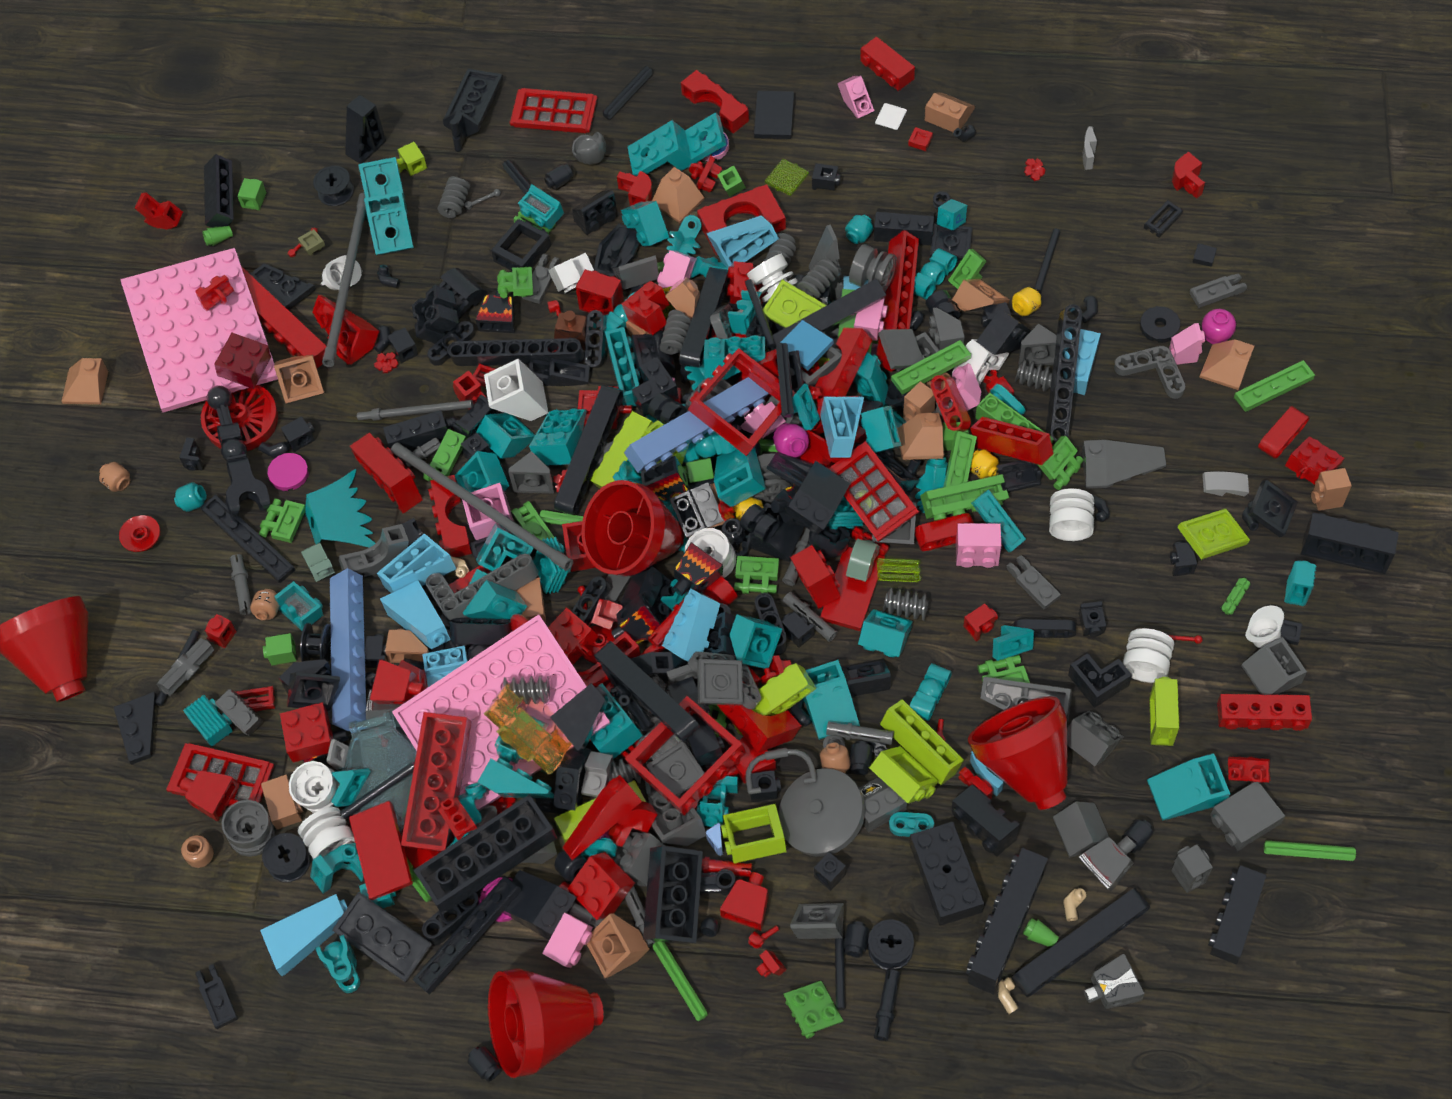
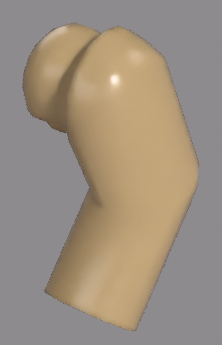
(461, 567)
(1072, 901)
(1004, 994)

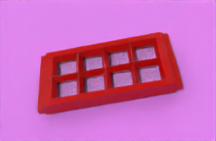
(553, 110)
(874, 492)
(246, 771)

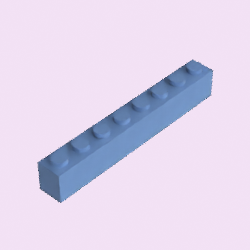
(688, 428)
(348, 648)

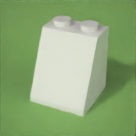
(516, 391)

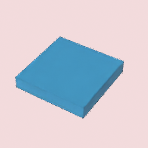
(809, 342)

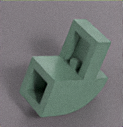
(862, 559)
(317, 562)

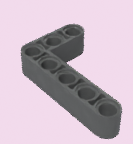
(510, 575)

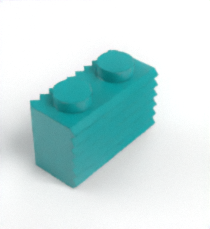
(1300, 583)
(208, 720)

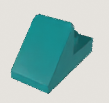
(805, 407)
(1012, 642)
(350, 786)

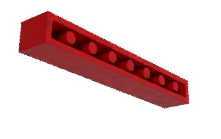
(901, 288)
(283, 323)

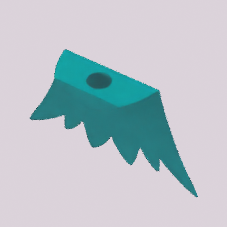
(334, 513)

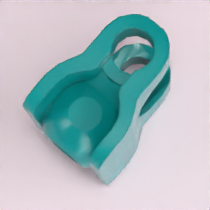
(341, 963)

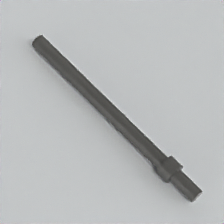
(379, 414)

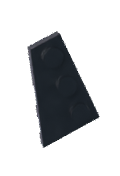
(283, 287)
(136, 726)

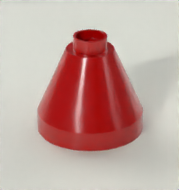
(628, 529)
(50, 646)
(1027, 749)
(537, 1019)

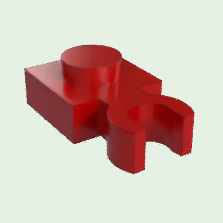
(992, 380)
(983, 785)

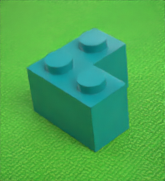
(647, 221)
(498, 545)

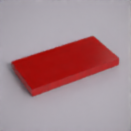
(855, 596)
(380, 850)

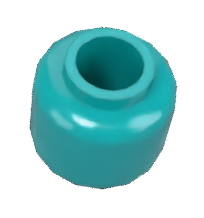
(859, 229)
(190, 497)

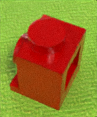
(980, 621)
(217, 627)

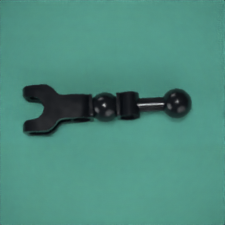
(234, 451)

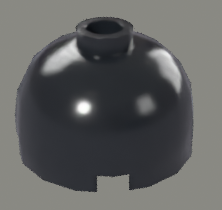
(830, 541)

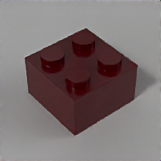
(242, 360)

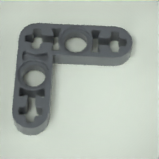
(721, 322)
(1158, 363)
(751, 694)

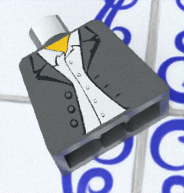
(1115, 984)

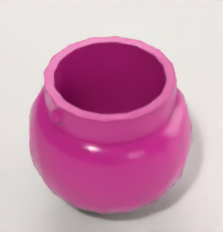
(1218, 326)
(791, 440)

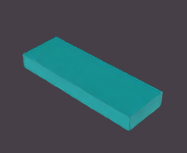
(993, 513)

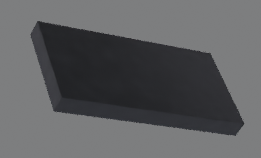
(382, 937)

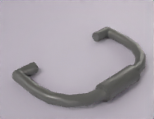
(774, 754)

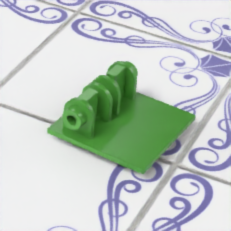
(812, 1008)

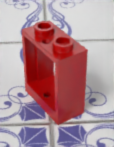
(819, 444)

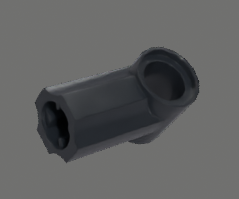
(712, 882)

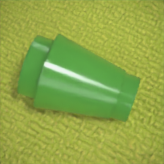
(216, 235)
(1040, 933)

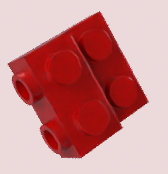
(738, 276)

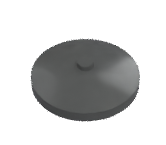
(822, 813)

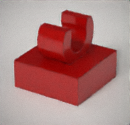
(770, 965)

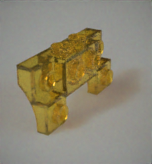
(524, 733)

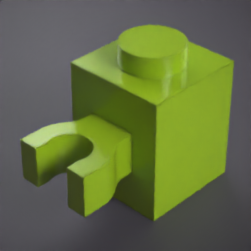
(411, 159)

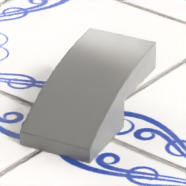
(1089, 148)
(1222, 482)
(337, 754)

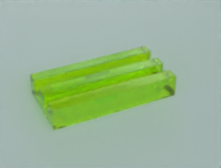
(906, 566)

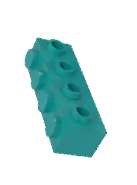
(623, 363)

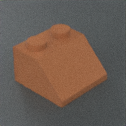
(947, 111)

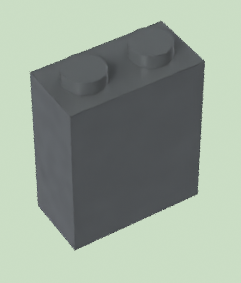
(1247, 815)

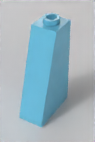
(416, 613)
(302, 932)

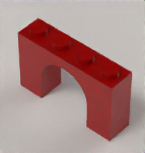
(755, 202)
(761, 730)

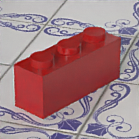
(887, 63)

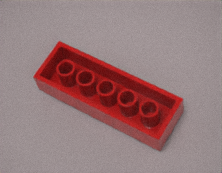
(435, 778)

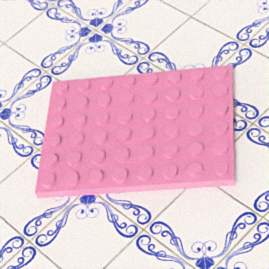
(181, 336)
(473, 686)

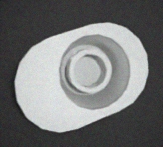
(333, 273)
(1265, 625)

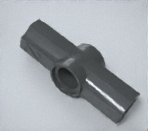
(185, 667)

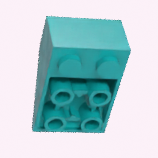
(717, 349)
(881, 429)
(558, 436)
(738, 477)
(831, 698)
(619, 733)
(510, 784)
(1189, 787)

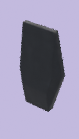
(616, 250)
(789, 468)

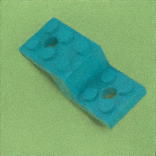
(676, 145)
(385, 206)

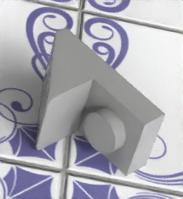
(596, 774)

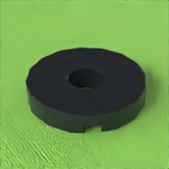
(1159, 314)

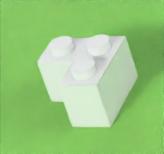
(569, 272)
(982, 360)

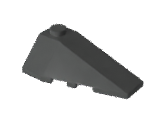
(829, 248)
(1115, 461)
(1010, 693)
(672, 825)

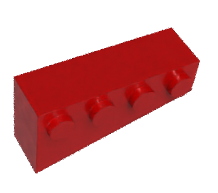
(387, 471)

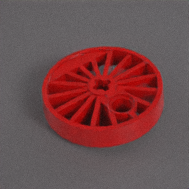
(247, 415)

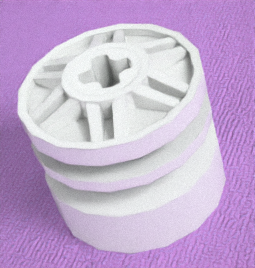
(770, 275)
(1071, 514)
(1148, 654)
(313, 786)
(325, 831)

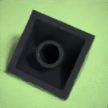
(867, 677)
(311, 689)

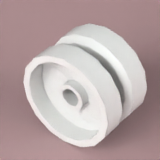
(717, 546)

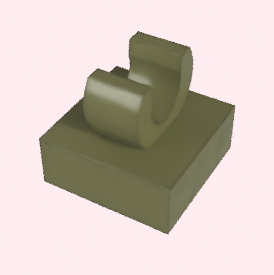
(311, 242)

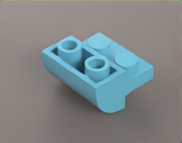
(443, 662)

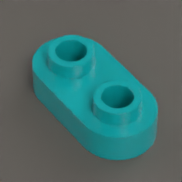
(1002, 394)
(911, 823)
(600, 846)

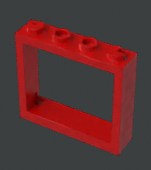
(718, 424)
(705, 783)

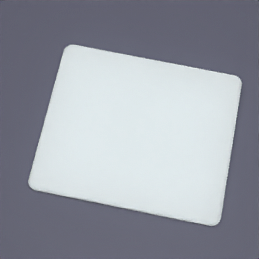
(890, 116)

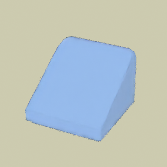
(714, 838)

